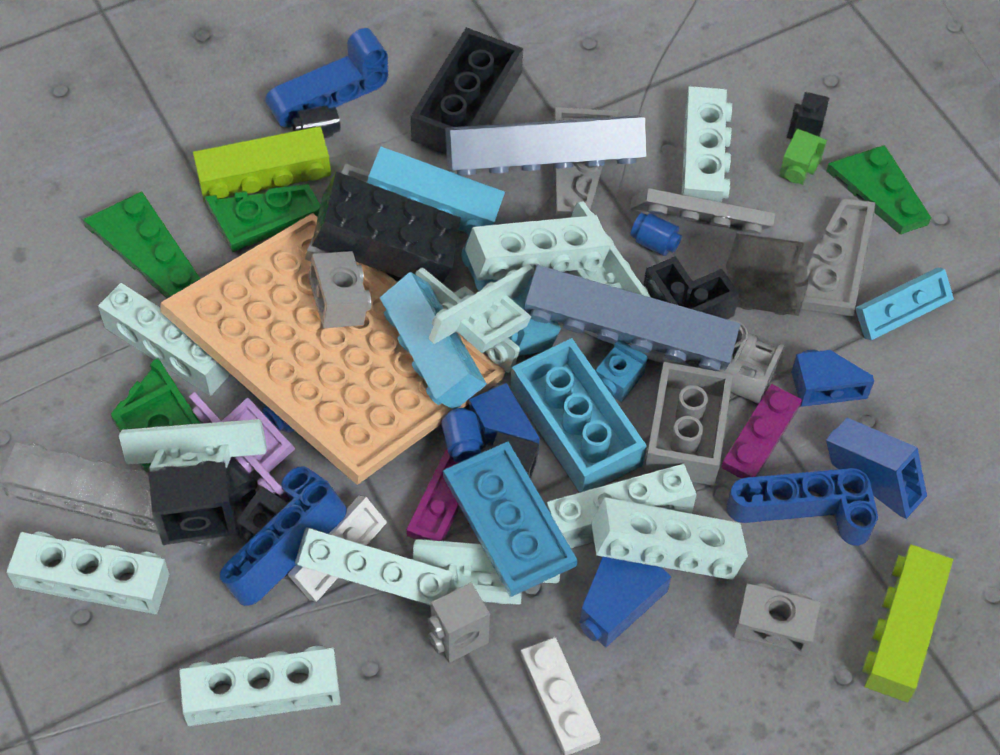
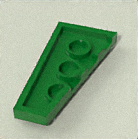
(144, 243)

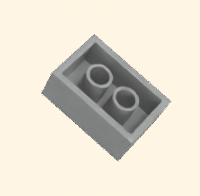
(689, 421)

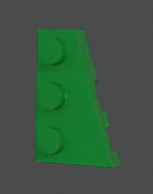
(880, 180)
(260, 216)

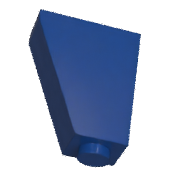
(887, 461)
(620, 596)

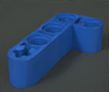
(335, 83)
(753, 500)
(275, 547)

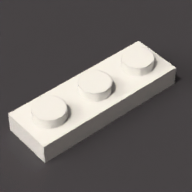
(358, 525)
(560, 696)

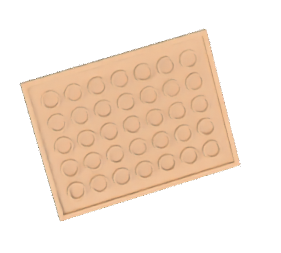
(335, 386)

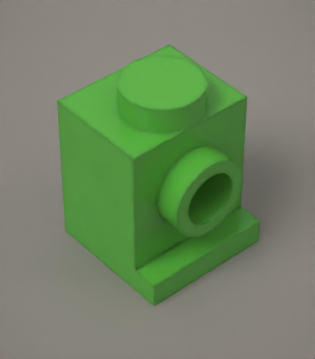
(802, 156)

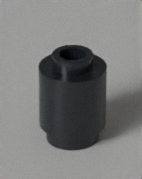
(315, 117)
(241, 482)

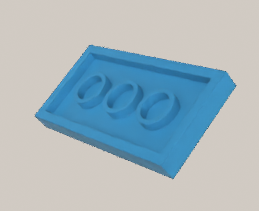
(509, 519)

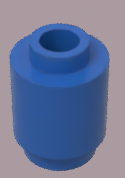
(656, 234)
(462, 434)

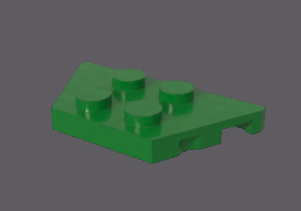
(153, 404)

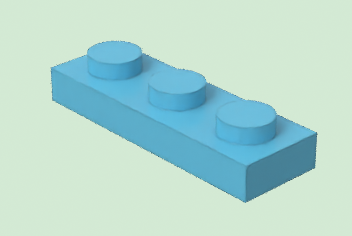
(904, 303)

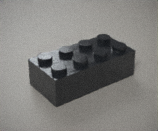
(467, 88)
(385, 229)

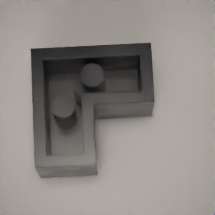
(709, 294)

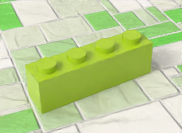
(262, 163)
(908, 623)

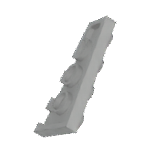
(580, 181)
(697, 209)
(840, 260)

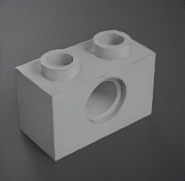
(339, 289)
(459, 623)
(758, 627)

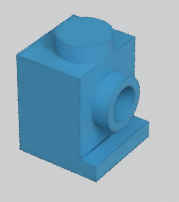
(622, 369)

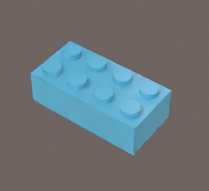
(577, 416)

